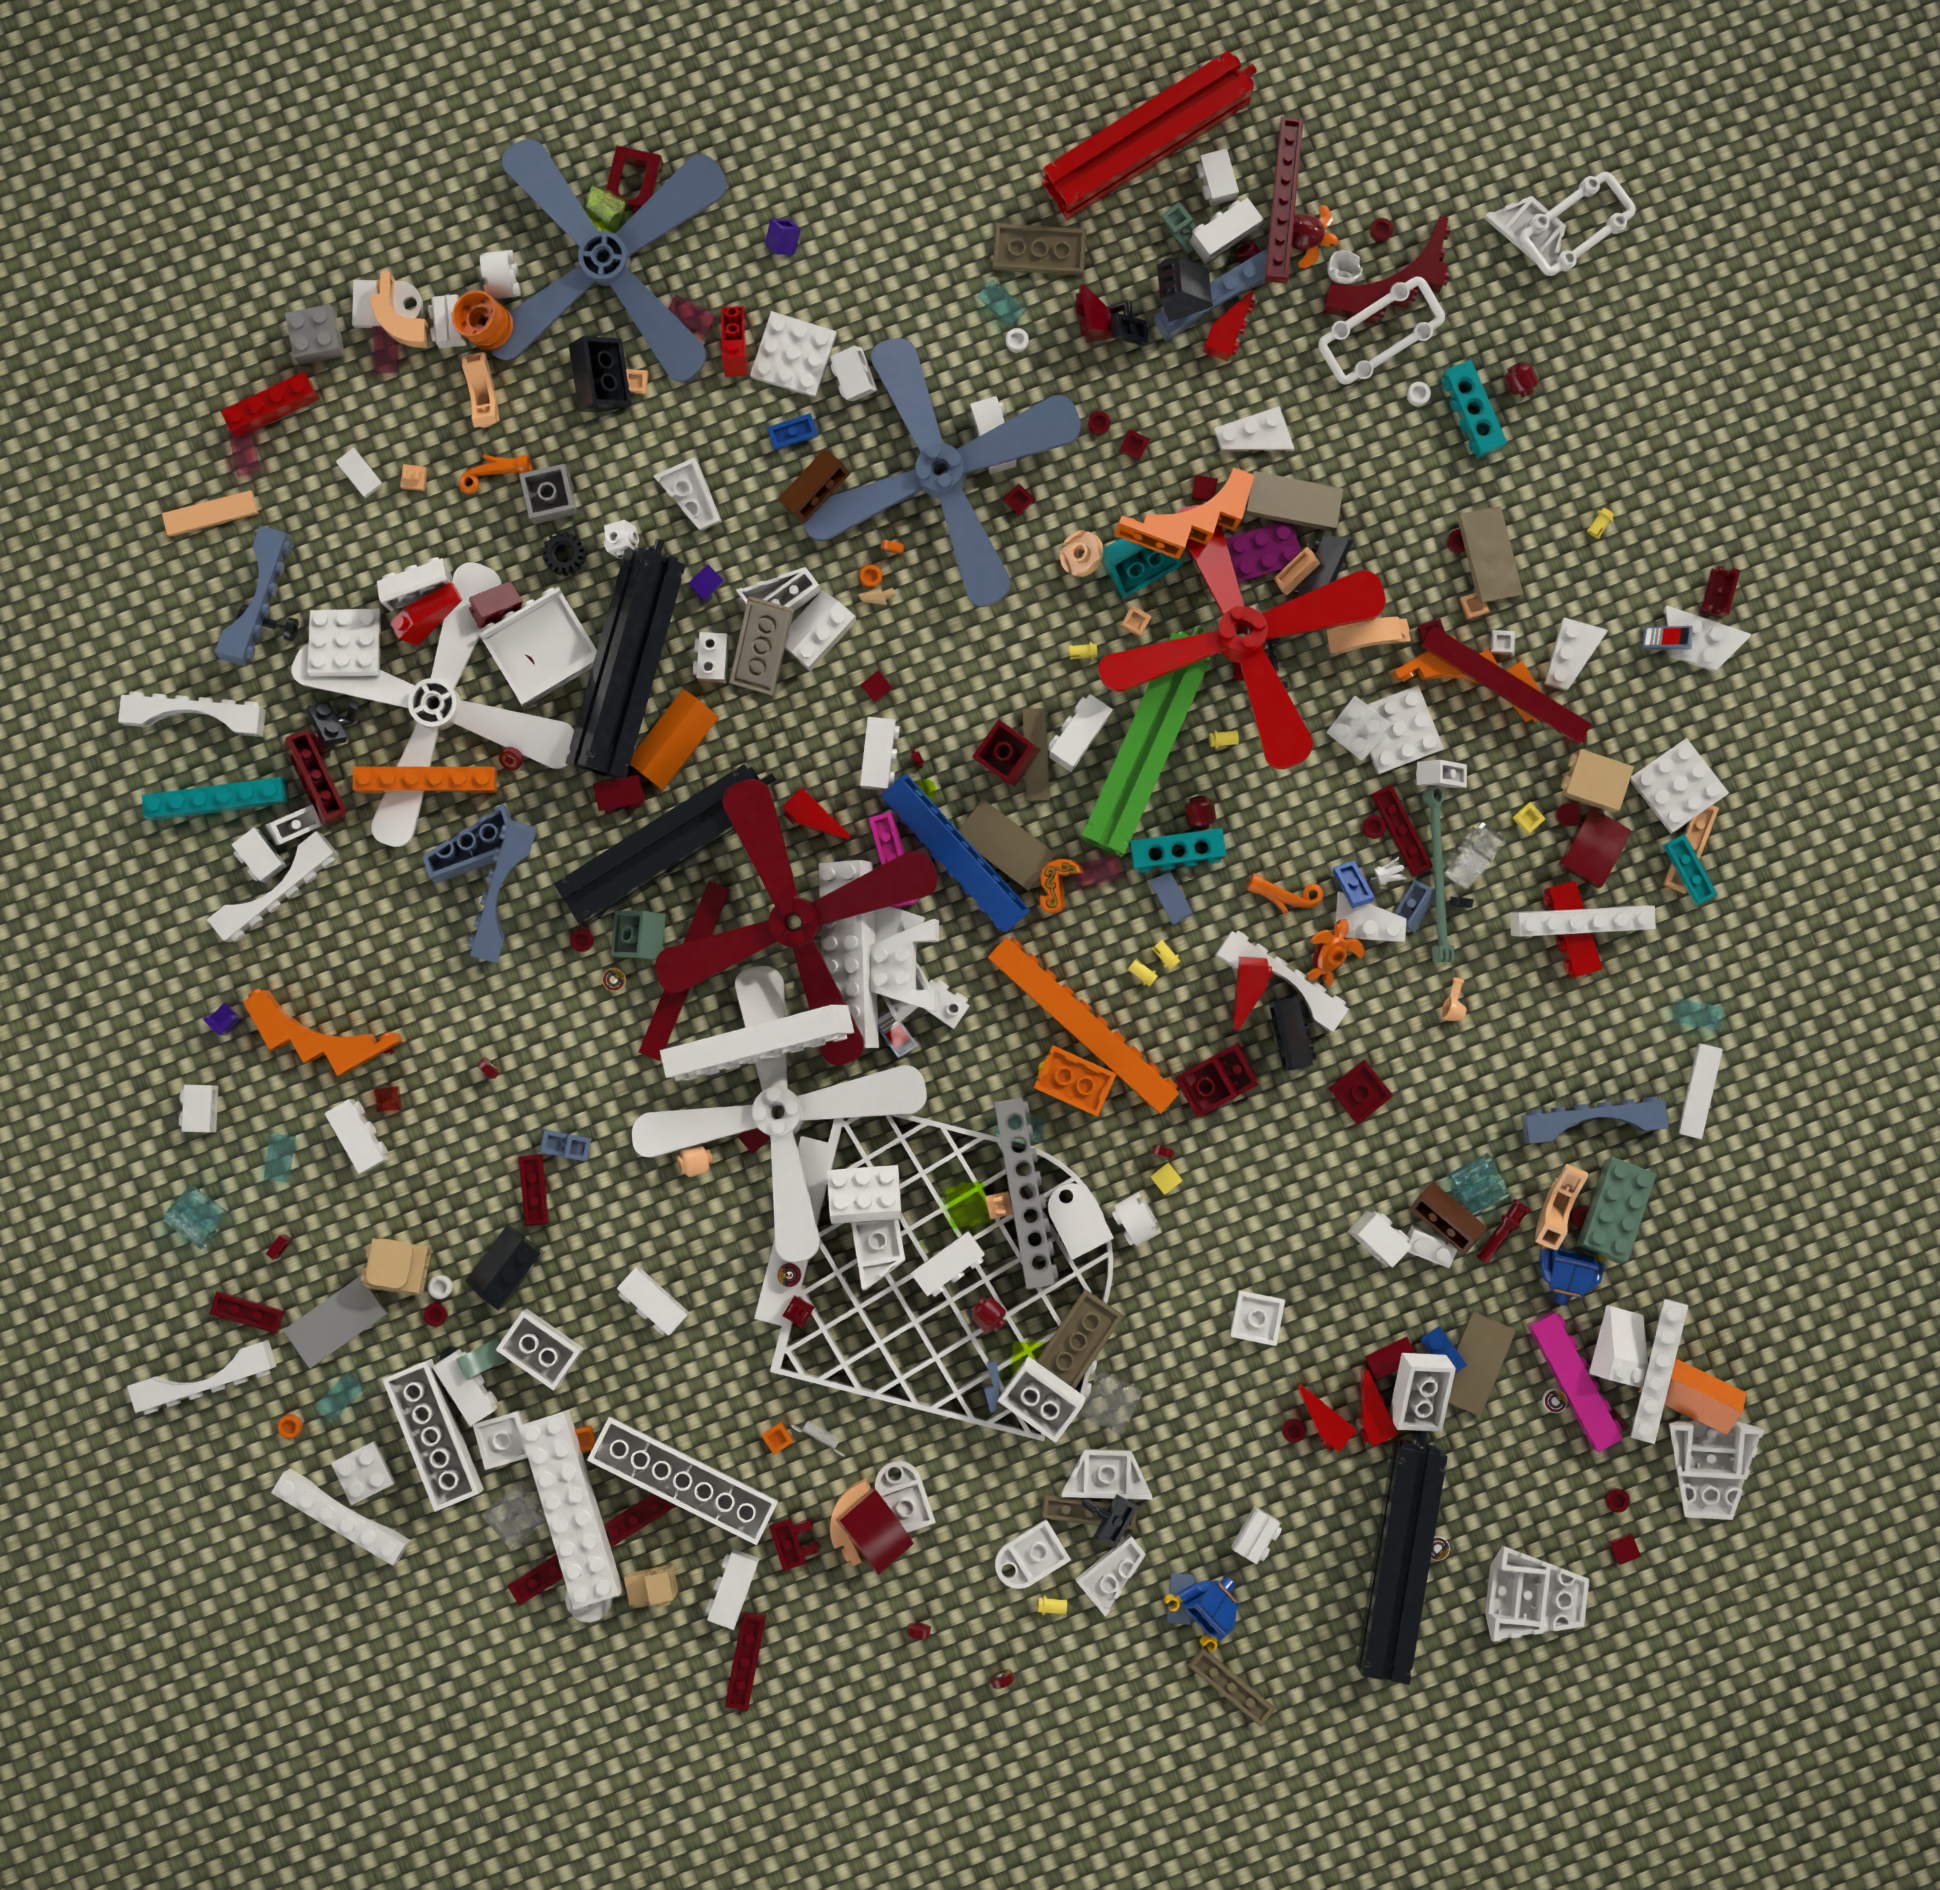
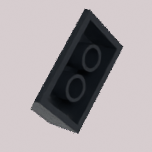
(1183, 287)
(599, 374)
(1331, 554)
(1292, 1033)
(504, 1267)

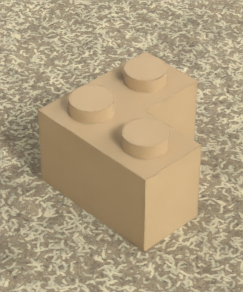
(651, 1586)

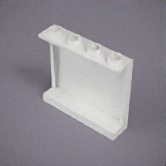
(550, 636)

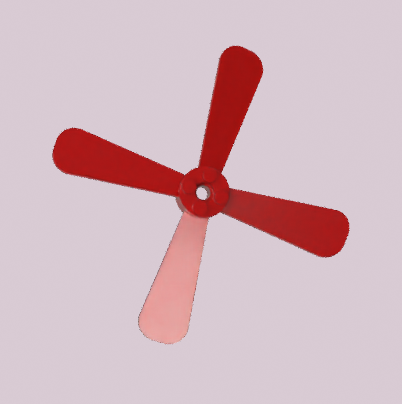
(1278, 723)

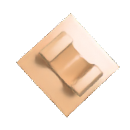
(413, 477)
(999, 1205)

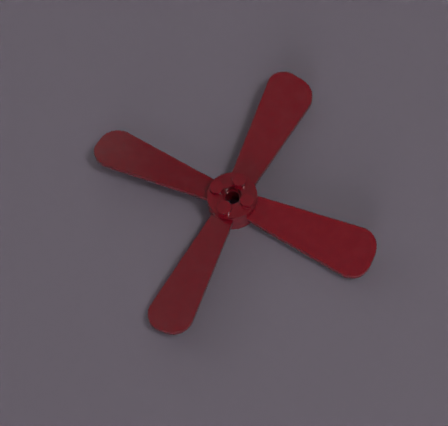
(758, 827)

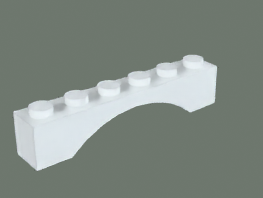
(145, 711)
(310, 857)
(1582, 920)
(1321, 1007)
(1659, 1371)
(156, 1391)
(364, 1532)

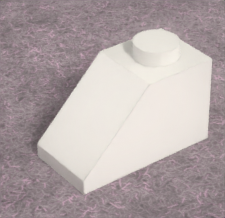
(1441, 774)
(293, 825)

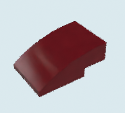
(1595, 848)
(1217, 1080)
(875, 1531)

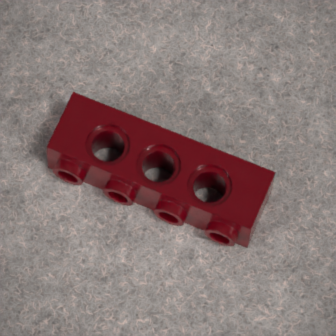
(315, 778)

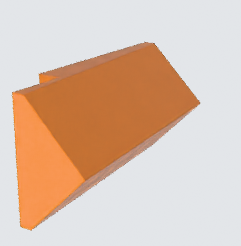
(673, 739)
(1704, 1397)

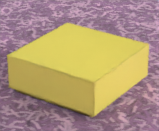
(1528, 818)
(1166, 1178)

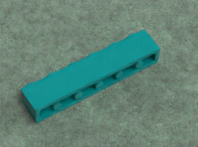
(215, 799)

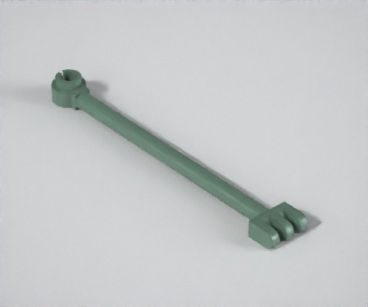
(1443, 952)

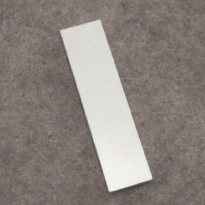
(1700, 1091)

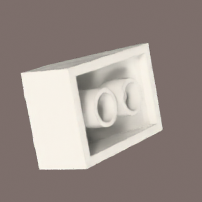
(892, 921)
(1621, 1348)

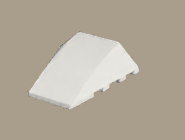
(1712, 1466)
(1532, 1596)

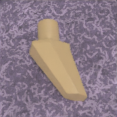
(877, 596)

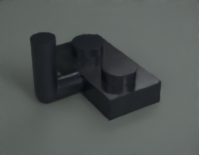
(1125, 326)
(328, 724)
(1114, 1520)

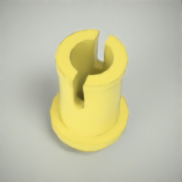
(1600, 523)
(1083, 651)
(1223, 738)
(1166, 954)
(1143, 972)
(1053, 1606)

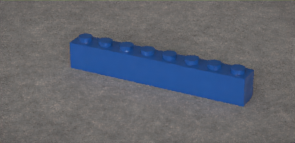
(955, 853)

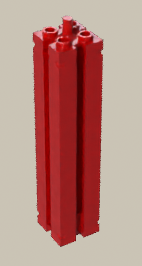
(1149, 134)

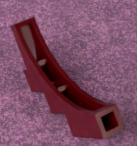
(1351, 300)

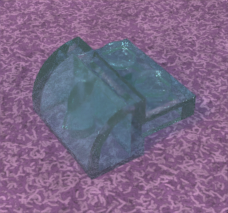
(1478, 1184)
(195, 1216)

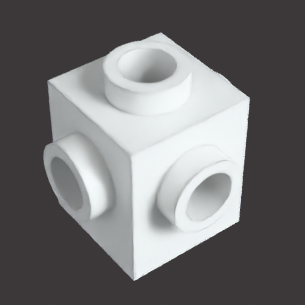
(620, 537)

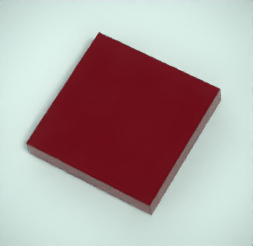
(1360, 1092)

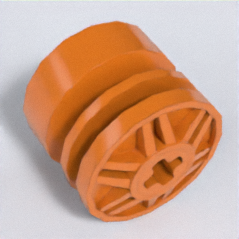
(482, 320)

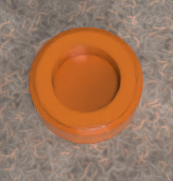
(891, 546)
(870, 576)
(290, 1426)

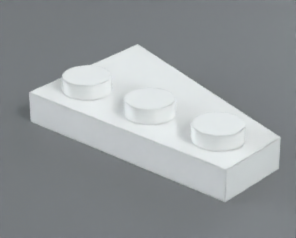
(1257, 432)
(690, 491)
(1571, 652)
(1370, 922)
(1110, 1573)

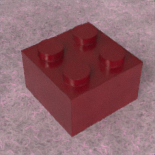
(1006, 753)

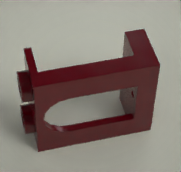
(650, 161)

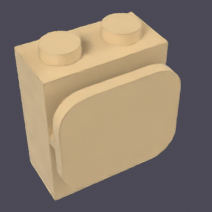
(1596, 780)
(396, 1266)

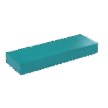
(1690, 869)

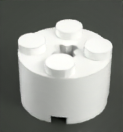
(500, 274)
(1136, 1219)

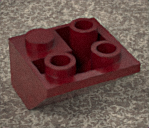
(1095, 316)

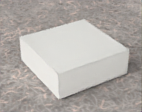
(1502, 642)

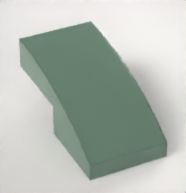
(1180, 226)
(480, 1359)

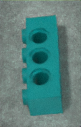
(1466, 375)
(1211, 838)

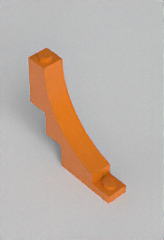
(1171, 531)
(1431, 667)
(342, 1052)

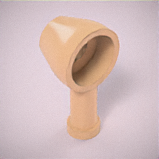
(1452, 1008)

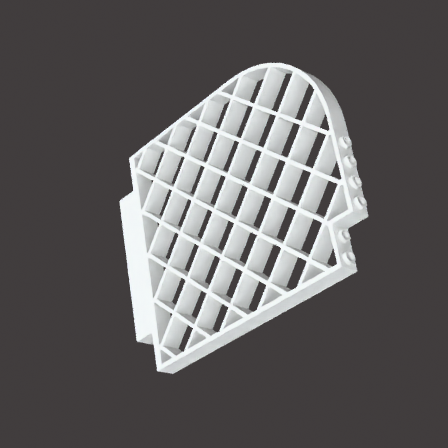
(816, 1159)

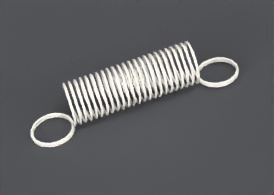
(817, 1433)

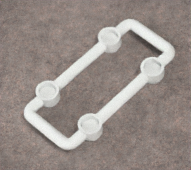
(1587, 188)
(1421, 331)

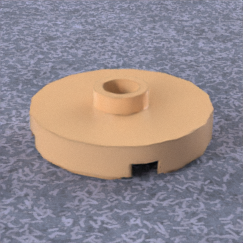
(1072, 552)

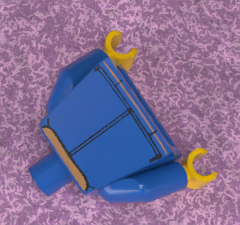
(1570, 1272)
(1210, 1606)

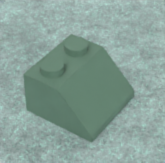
(637, 934)

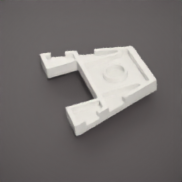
(895, 966)

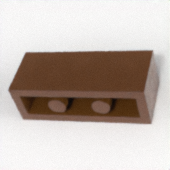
(814, 486)
(1448, 1218)

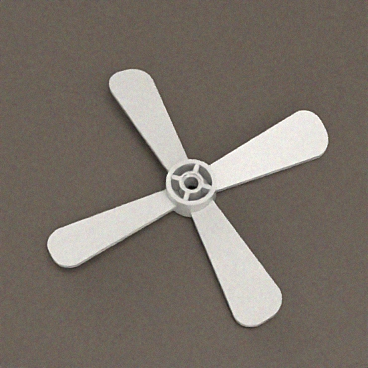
(532, 735)
(879, 1094)

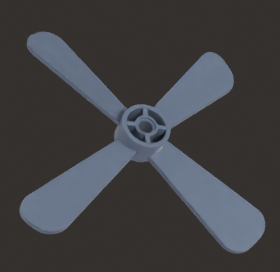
(681, 197)
(1031, 432)

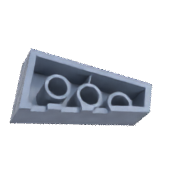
(468, 850)

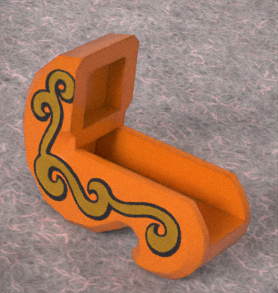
(1052, 882)

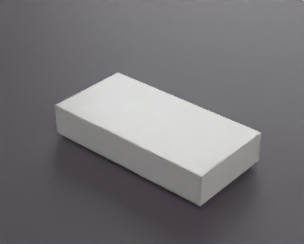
(359, 472)

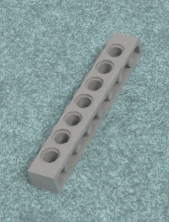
(1033, 1277)

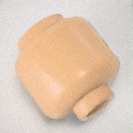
(694, 1160)

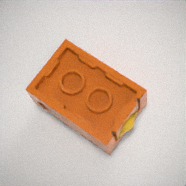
(1074, 1080)

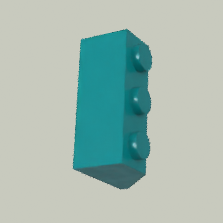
(1135, 566)

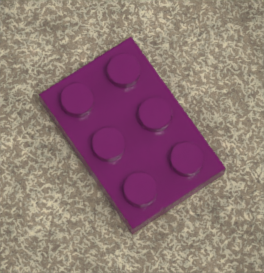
(1263, 550)

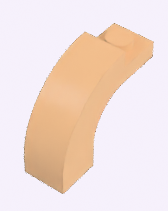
(405, 330)
(481, 390)
(1368, 633)
(1557, 1206)
(837, 1534)

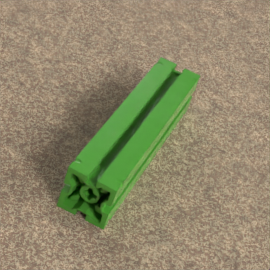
(1143, 755)

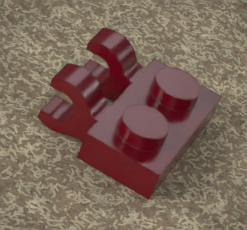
(788, 1544)

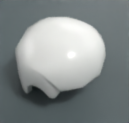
(1344, 268)

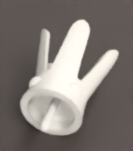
(1385, 873)

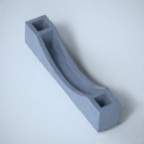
(1234, 282)
(238, 639)
(516, 846)
(1547, 1126)

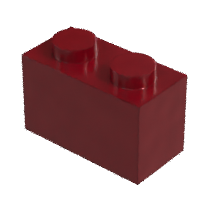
(619, 793)

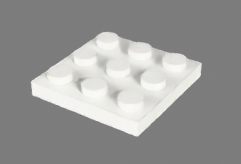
(793, 354)
(344, 642)
(1411, 730)
(1678, 786)

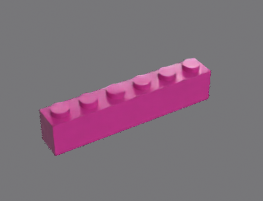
(1575, 1382)

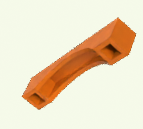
(424, 779)

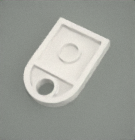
(362, 311)
(1078, 1221)
(905, 1496)
(1033, 1556)

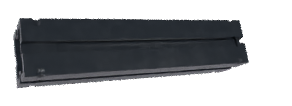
(626, 661)
(652, 851)
(1401, 1560)

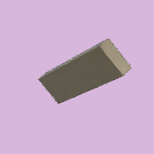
(1037, 773)
(1071, 1510)
(1231, 1686)

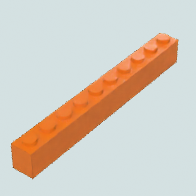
(1083, 1025)

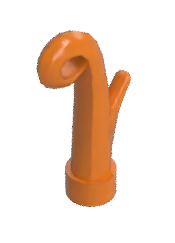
(497, 466)
(1279, 896)

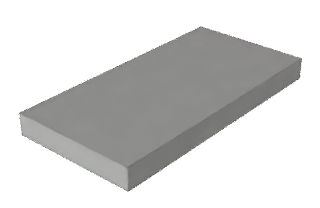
(335, 1322)

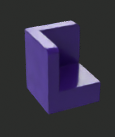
(782, 236)
(705, 583)
(223, 1020)

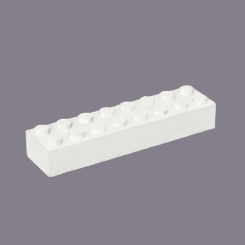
(848, 949)
(757, 1042)
(683, 1480)
(571, 1509)

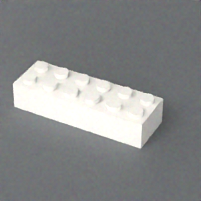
(433, 1435)

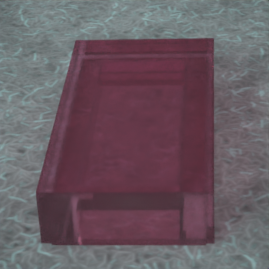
(692, 316)
(385, 351)
(245, 453)
(1098, 872)

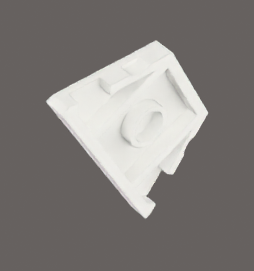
(1516, 217)
(1710, 640)
(877, 1249)
(1105, 1474)

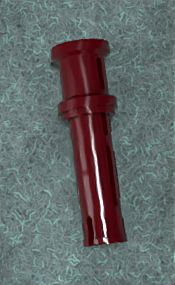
(1509, 1222)

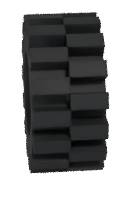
(563, 540)

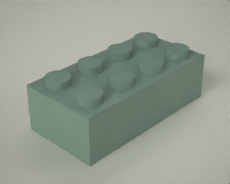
(1616, 1210)

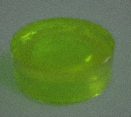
(927, 787)

